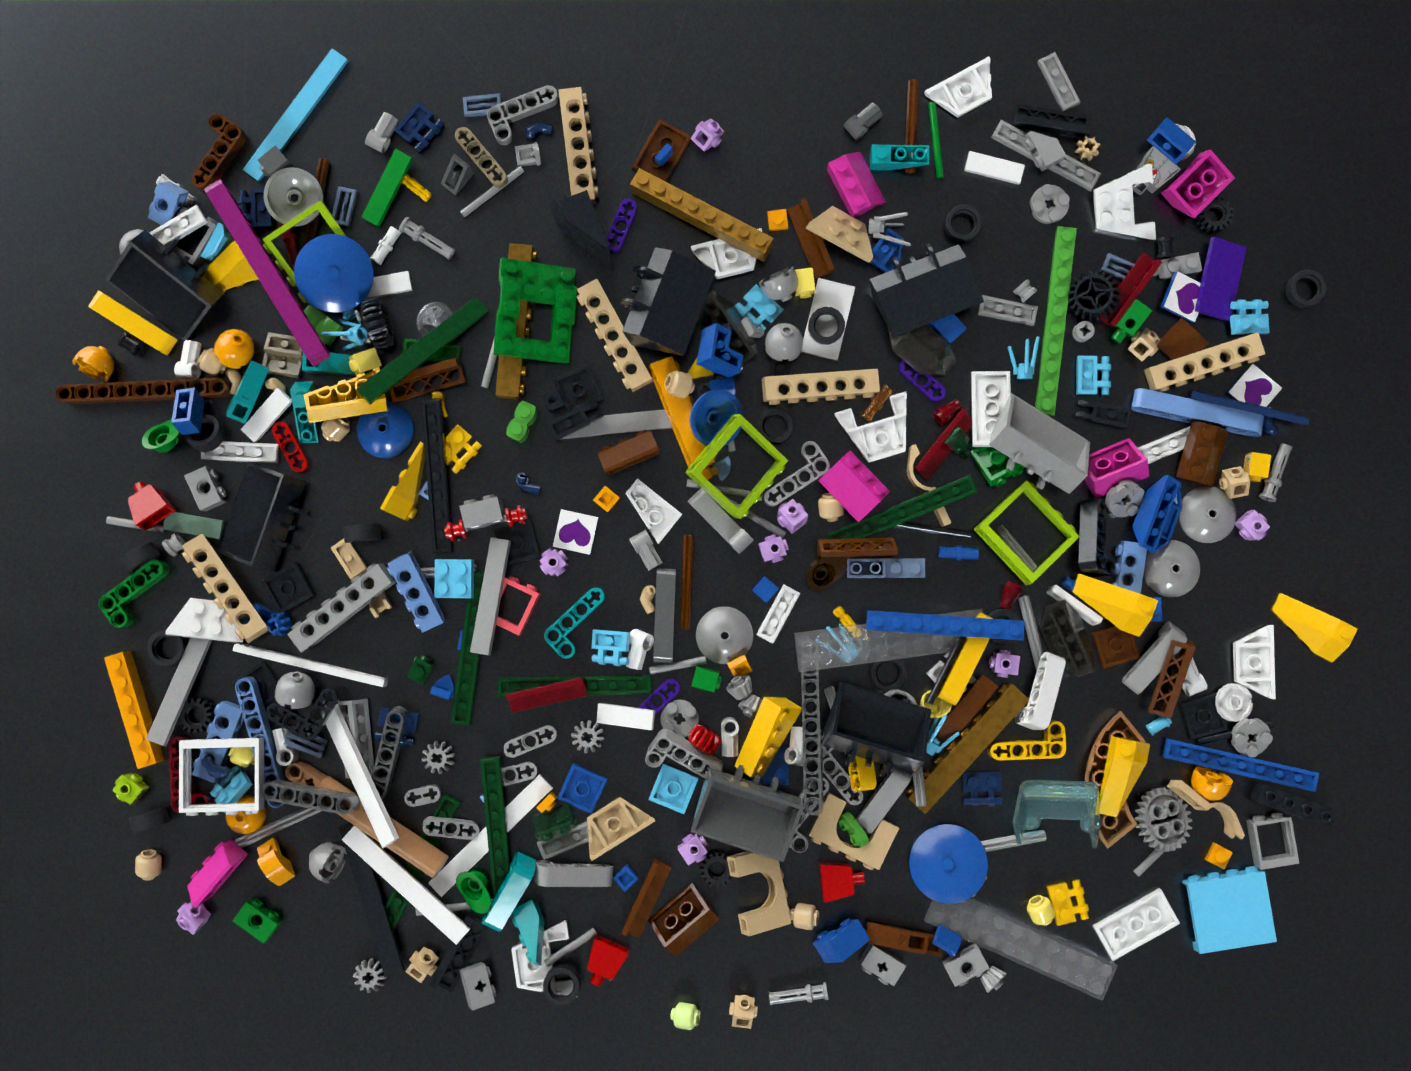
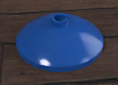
(721, 406)
(394, 439)

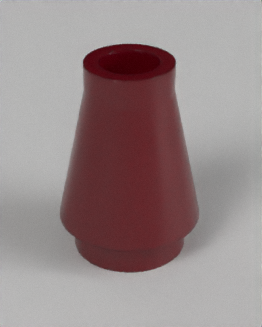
(946, 413)
(1010, 594)

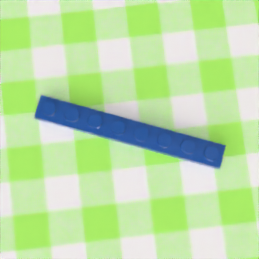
(945, 625)
(1240, 765)

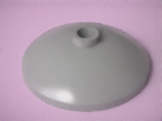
(285, 184)
(1196, 519)
(1160, 574)
(719, 621)

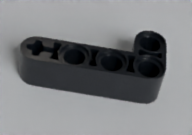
(1092, 539)

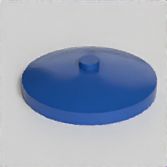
(333, 273)
(948, 863)

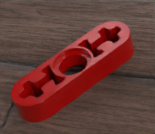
(291, 461)

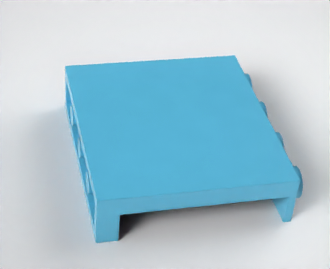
(1230, 910)

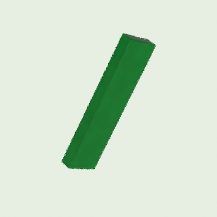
(387, 187)

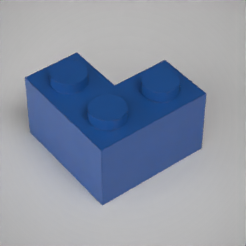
(715, 352)
(841, 943)

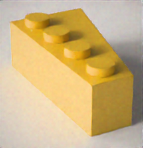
(342, 400)
(767, 734)

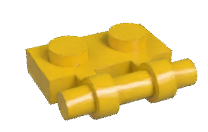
(454, 443)
(1061, 901)

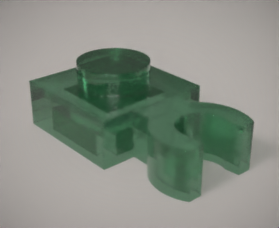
(958, 441)

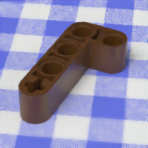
(214, 154)

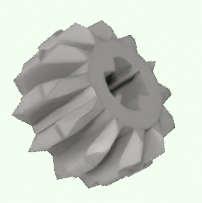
(586, 743)
(438, 749)
(364, 980)

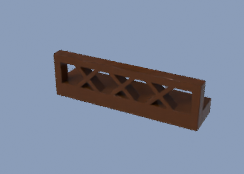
(811, 243)
(428, 372)
(857, 548)
(1176, 680)
(646, 898)

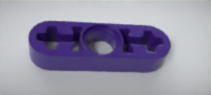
(631, 214)
(936, 385)
(671, 694)

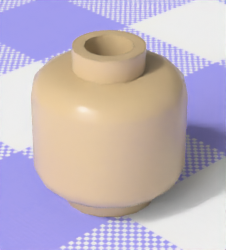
(210, 363)
(679, 384)
(335, 429)
(830, 508)
(148, 864)
(805, 916)

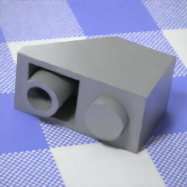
(1045, 150)

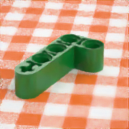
(135, 590)

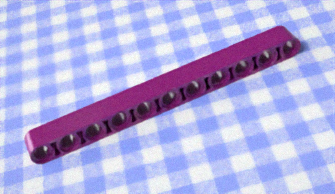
(267, 272)

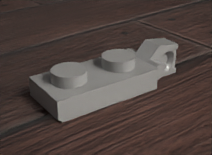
(1184, 264)

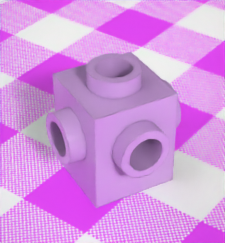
(707, 134)
(792, 515)
(1252, 525)
(768, 554)
(560, 564)
(1011, 663)
(693, 855)
(191, 917)

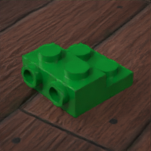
(994, 464)

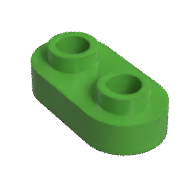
(853, 829)

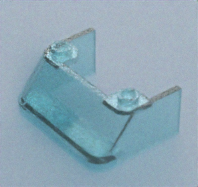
(1057, 801)

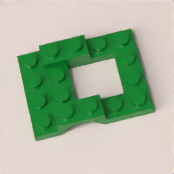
(535, 284)

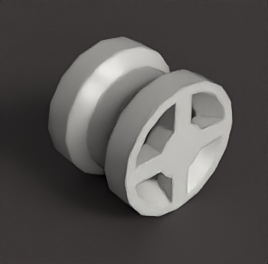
(1025, 291)
(1080, 334)
(173, 544)

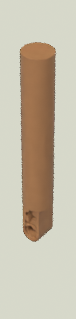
(408, 846)

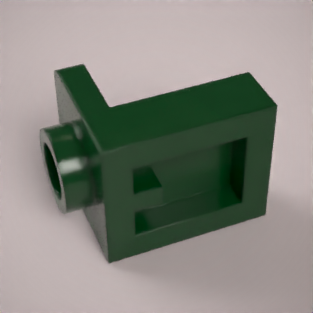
(421, 669)

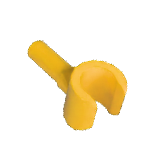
(440, 395)

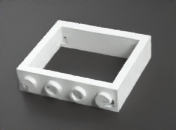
(212, 809)

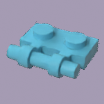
(765, 307)
(1249, 323)
(1087, 375)
(610, 640)
(235, 789)

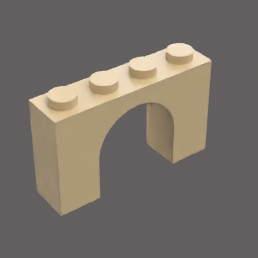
(824, 830)
(775, 910)

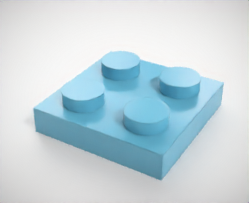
(454, 578)
(673, 788)

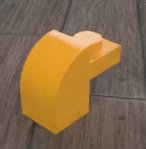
(273, 864)

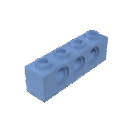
(409, 563)
(1135, 571)
(234, 715)

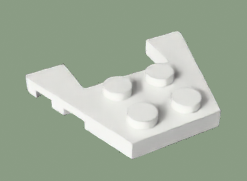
(1116, 208)
(881, 437)
(531, 976)

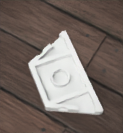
(964, 90)
(724, 258)
(204, 621)
(1256, 662)

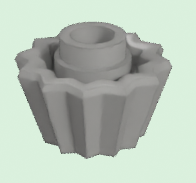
(740, 687)
(750, 705)
(993, 979)

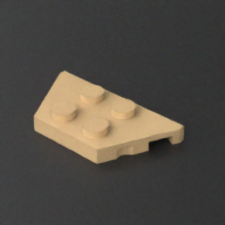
(843, 231)
(614, 825)

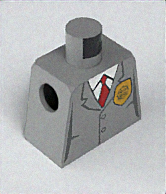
(1162, 170)

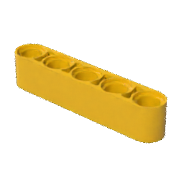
(133, 323)
(963, 667)
(862, 777)

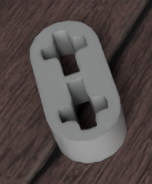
(421, 791)

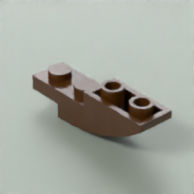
(902, 939)

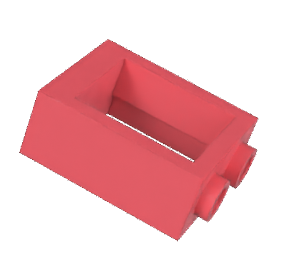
(529, 589)

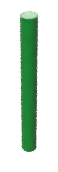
(936, 140)

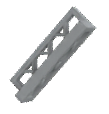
(360, 728)

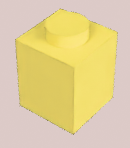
(805, 283)
(364, 361)

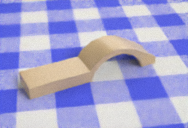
(941, 513)
(355, 566)
(1231, 823)

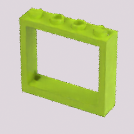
(271, 248)
(715, 446)
(1005, 553)

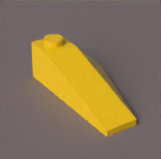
(230, 269)
(404, 497)
(1122, 607)
(1319, 631)
(1122, 769)

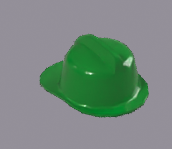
(161, 437)
(474, 888)

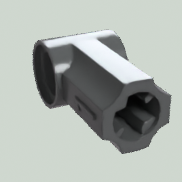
(859, 124)

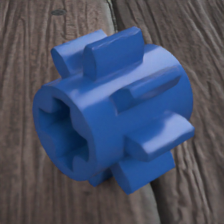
(278, 624)

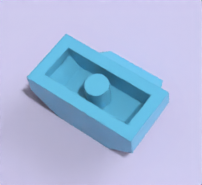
(218, 242)

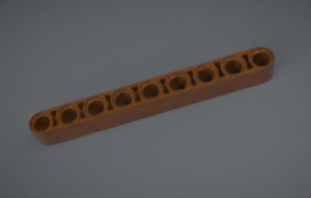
(134, 390)

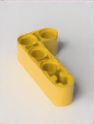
(1026, 746)

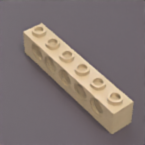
(576, 98)
(594, 291)
(1249, 344)
(868, 378)
(200, 546)

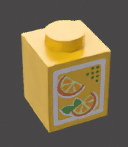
(1257, 466)

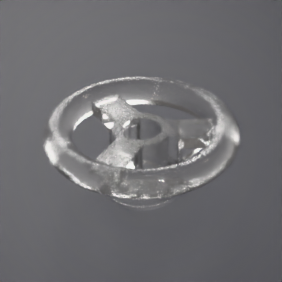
(427, 314)

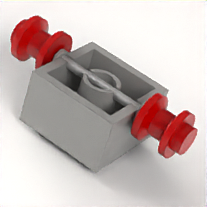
(482, 514)

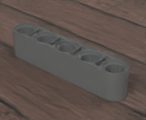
(664, 615)
(392, 745)
(301, 799)

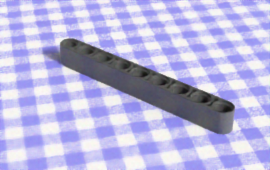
(809, 737)

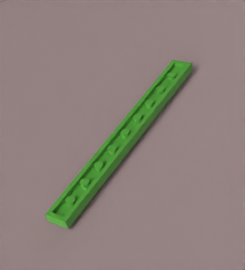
(1055, 320)

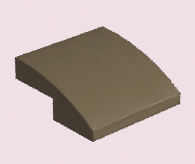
(283, 355)

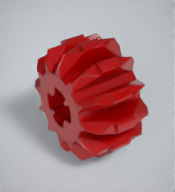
(704, 739)

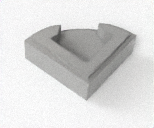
(751, 329)

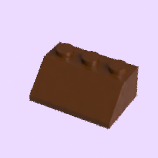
(628, 452)
(1202, 453)
(683, 920)

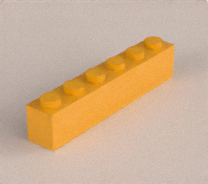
(678, 410)
(133, 708)

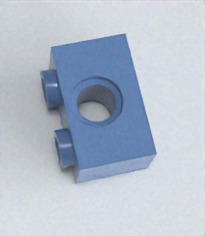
(175, 198)

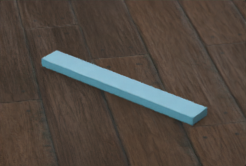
(298, 110)

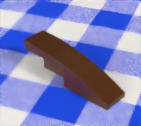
(967, 707)

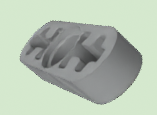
(546, 740)
(525, 776)
(465, 825)

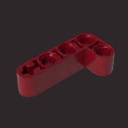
(174, 776)

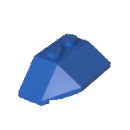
(1158, 514)

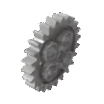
(1169, 833)

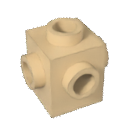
(1144, 344)
(1235, 482)
(422, 964)
(743, 1011)

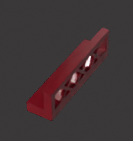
(1132, 286)
(940, 450)
(547, 694)

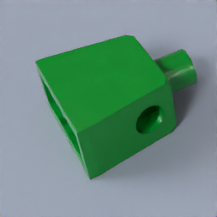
(1135, 316)

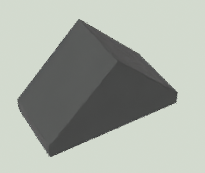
(456, 175)

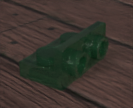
(554, 822)

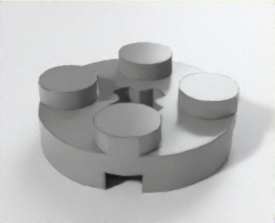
(1059, 199)
(1130, 504)
(673, 709)
(1258, 743)

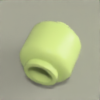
(685, 1016)

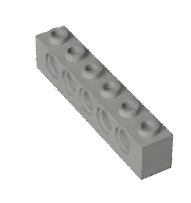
(382, 581)

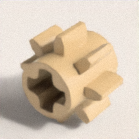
(1089, 143)

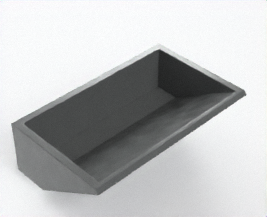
(747, 813)

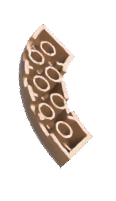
(1111, 827)

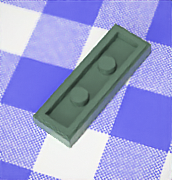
(194, 525)

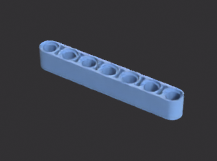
(1192, 410)
(264, 730)

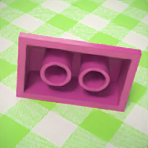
(855, 184)
(1198, 184)
(1113, 465)
(854, 486)
(215, 871)

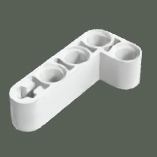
(1043, 693)

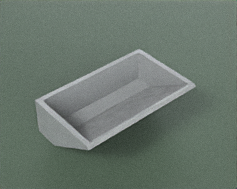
(1041, 445)

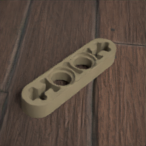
(481, 157)

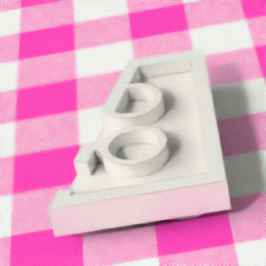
(653, 509)

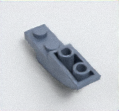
(886, 568)

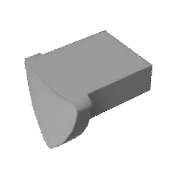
(528, 154)

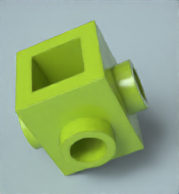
(130, 788)

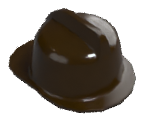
(825, 572)

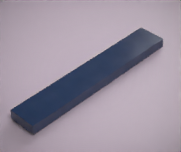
(1266, 411)

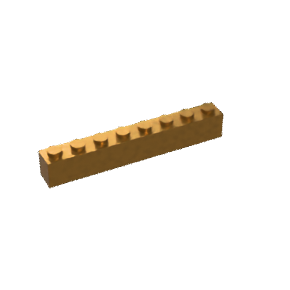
(701, 215)
(512, 369)
(970, 744)

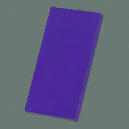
(1220, 278)

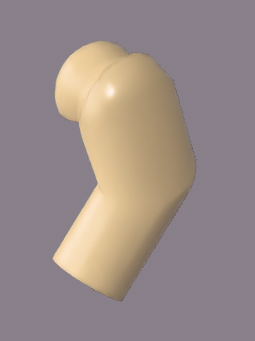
(235, 377)
(274, 383)
(646, 598)

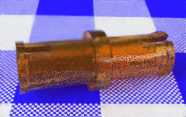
(876, 403)

